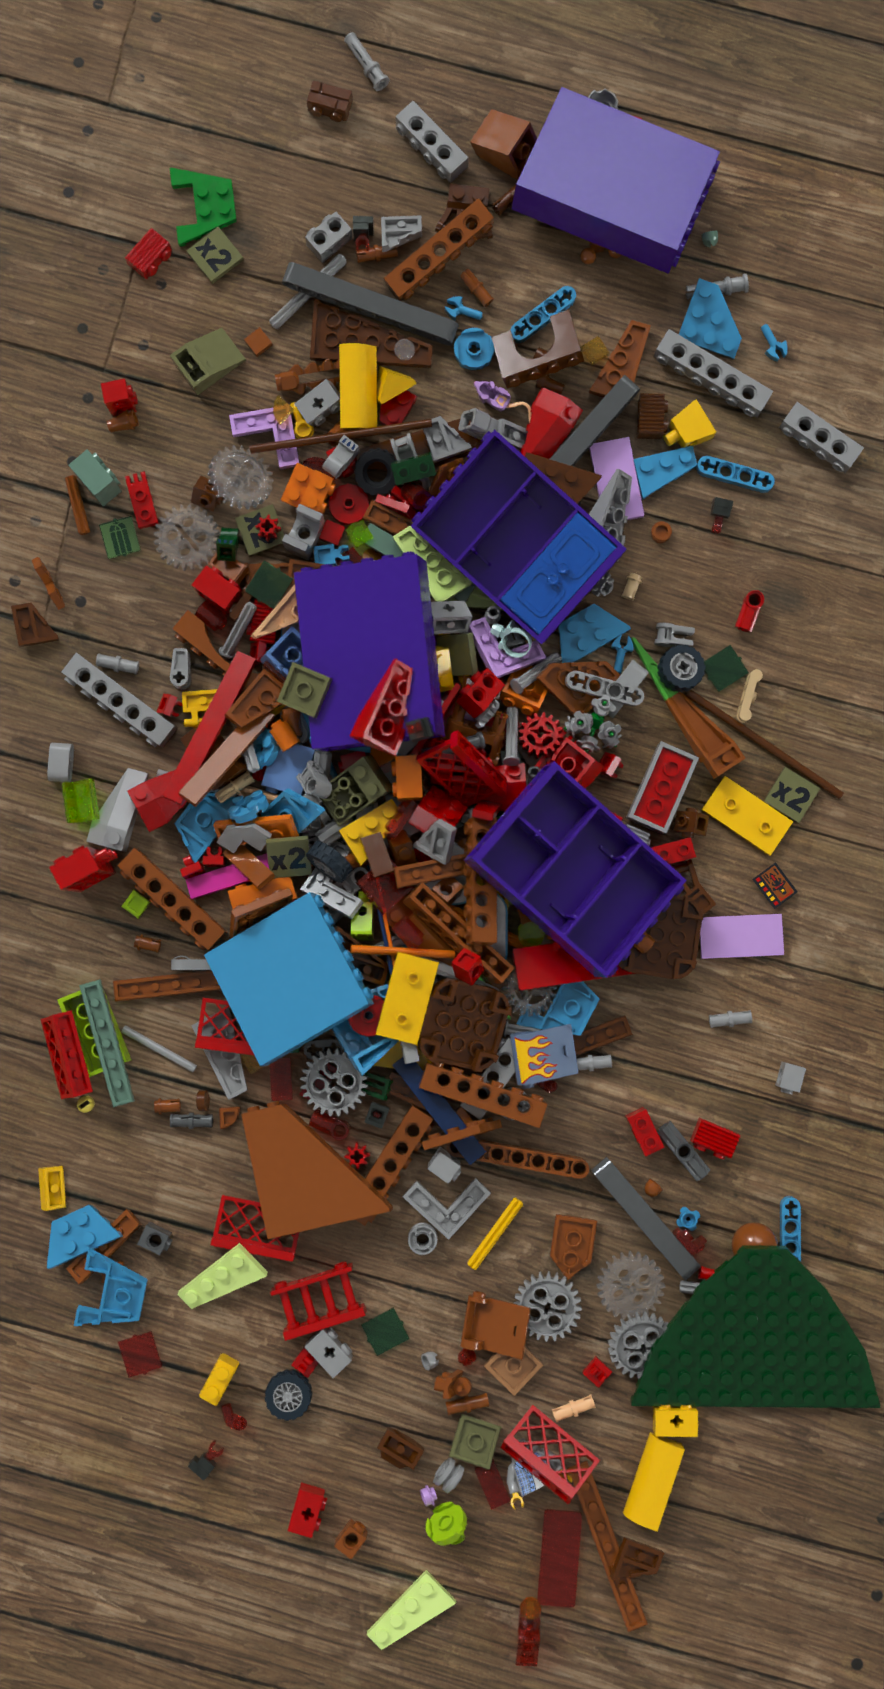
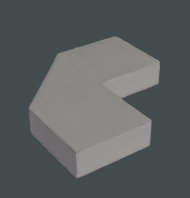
(250, 833)

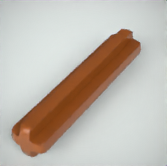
(77, 505)

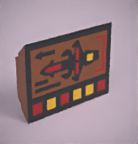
(774, 885)

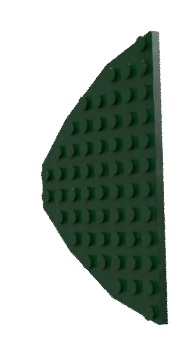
(758, 1339)

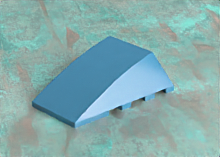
(363, 1050)

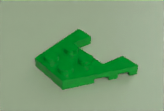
(212, 203)

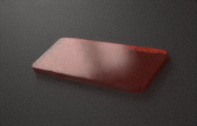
(559, 1558)

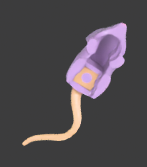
(497, 397)

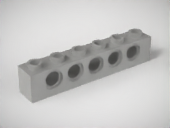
(709, 363)
(79, 666)

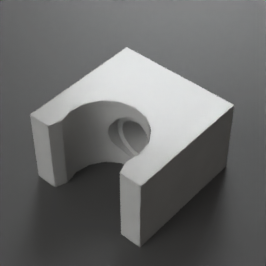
(309, 521)

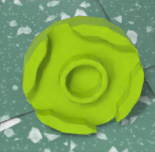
(447, 1524)

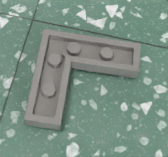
(333, 896)
(447, 1219)

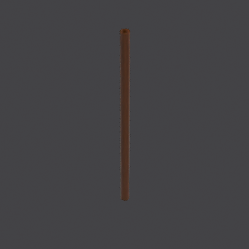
(337, 436)
(765, 744)

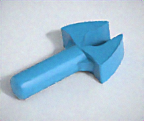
(452, 313)
(774, 344)
(621, 652)

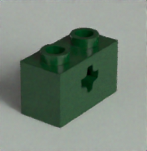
(413, 468)

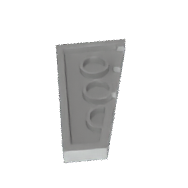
(225, 1064)

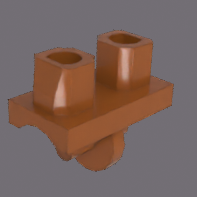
(452, 1384)

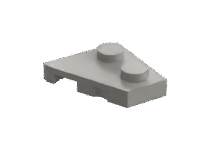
(437, 841)

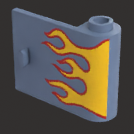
(541, 1055)

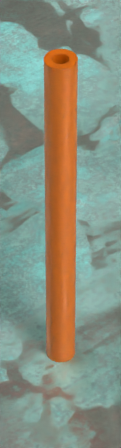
(382, 950)

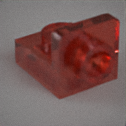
(686, 1238)

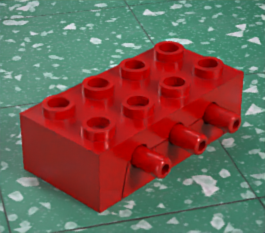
(83, 868)

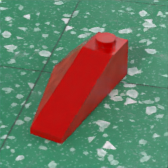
(550, 423)
(150, 803)

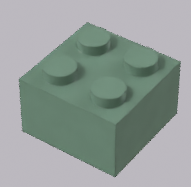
(96, 477)

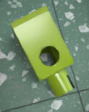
(363, 926)

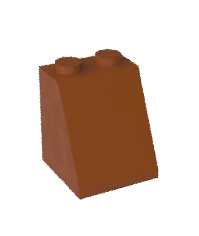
(504, 142)

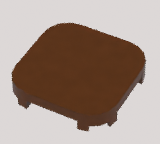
(675, 942)
(463, 1024)

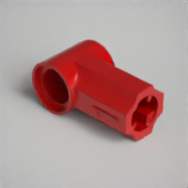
(748, 612)

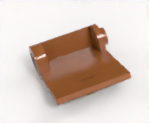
(492, 1326)

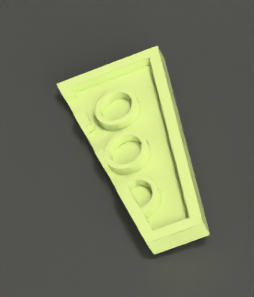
(443, 577)
(225, 1275)
(412, 1609)

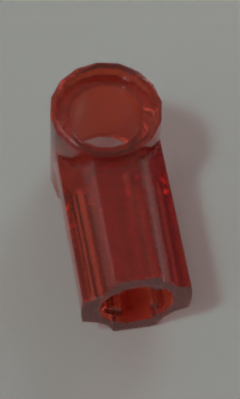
(328, 1124)

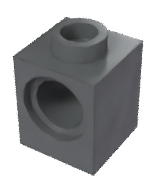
(146, 1238)

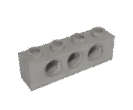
(414, 116)
(818, 427)
(504, 1071)

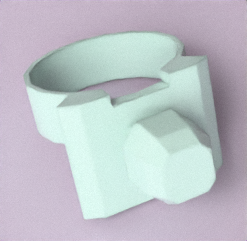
(499, 631)

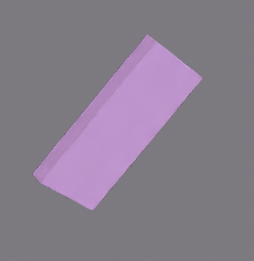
(614, 455)
(741, 936)

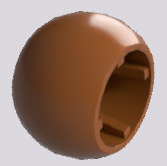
(753, 1234)

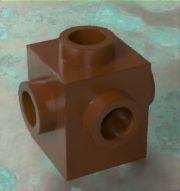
(204, 496)
(691, 823)

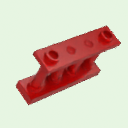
(314, 1322)

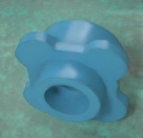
(691, 1224)

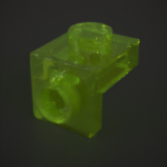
(358, 533)

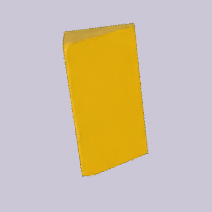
(52, 1188)

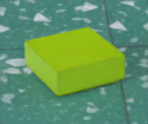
(136, 904)

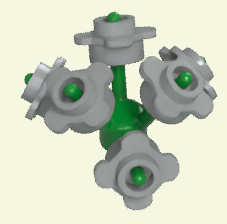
(590, 722)

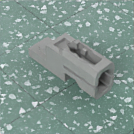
(483, 422)

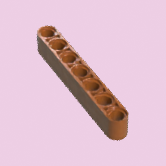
(528, 1155)

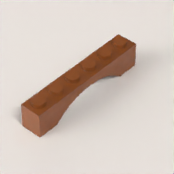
(195, 632)

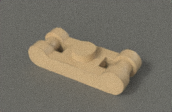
(748, 696)

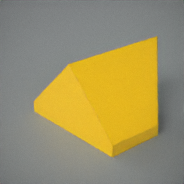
(391, 384)

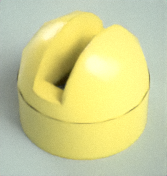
(87, 1108)

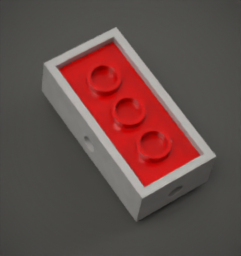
(662, 788)

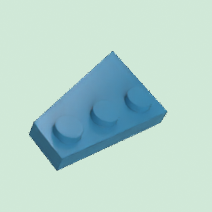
(662, 468)

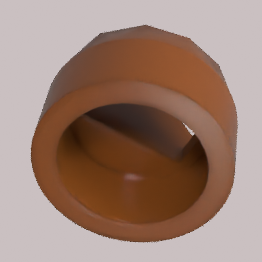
(652, 1188)

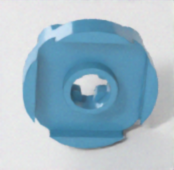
(471, 360)
(270, 749)
(245, 808)

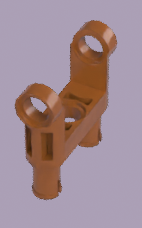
(492, 735)

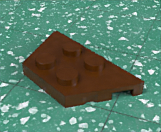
(569, 479)

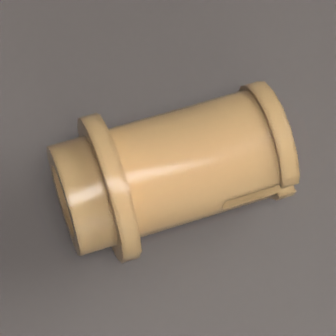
(631, 586)

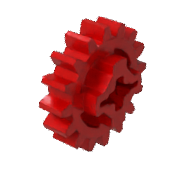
(533, 733)

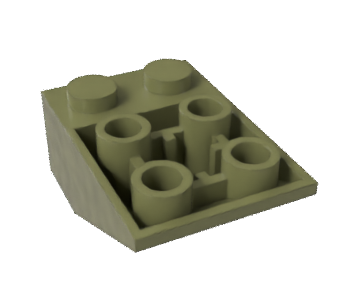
(207, 359)
(356, 789)

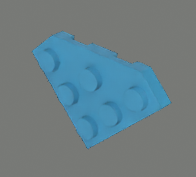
(710, 321)

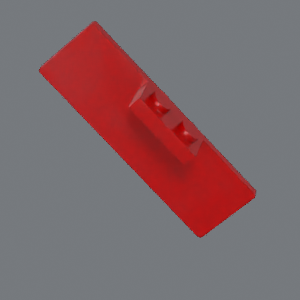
(550, 966)

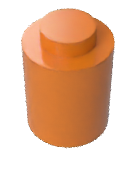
(284, 735)

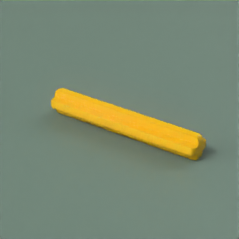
(495, 1233)

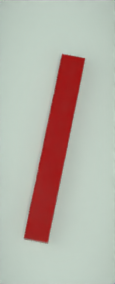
(210, 725)

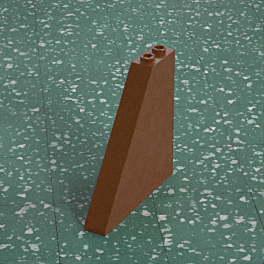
(301, 1176)

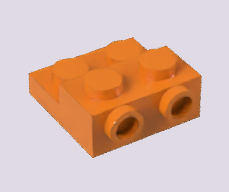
(308, 488)
(529, 700)

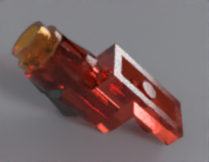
(528, 1632)

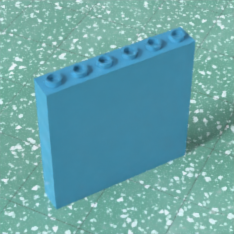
(289, 979)

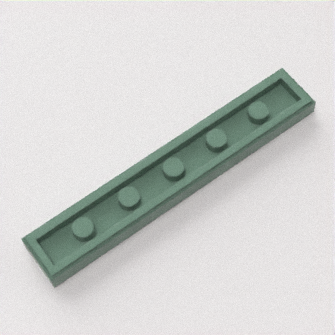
(385, 545)
(107, 1043)

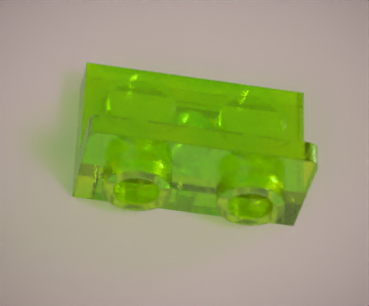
(80, 801)

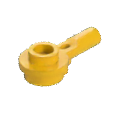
(301, 429)

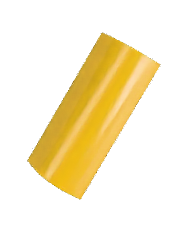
(358, 386)
(653, 1481)

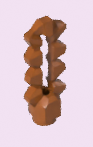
(289, 379)

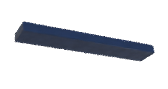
(439, 1110)

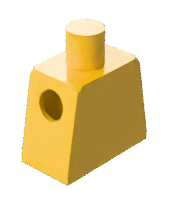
(690, 427)

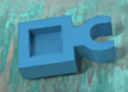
(328, 554)

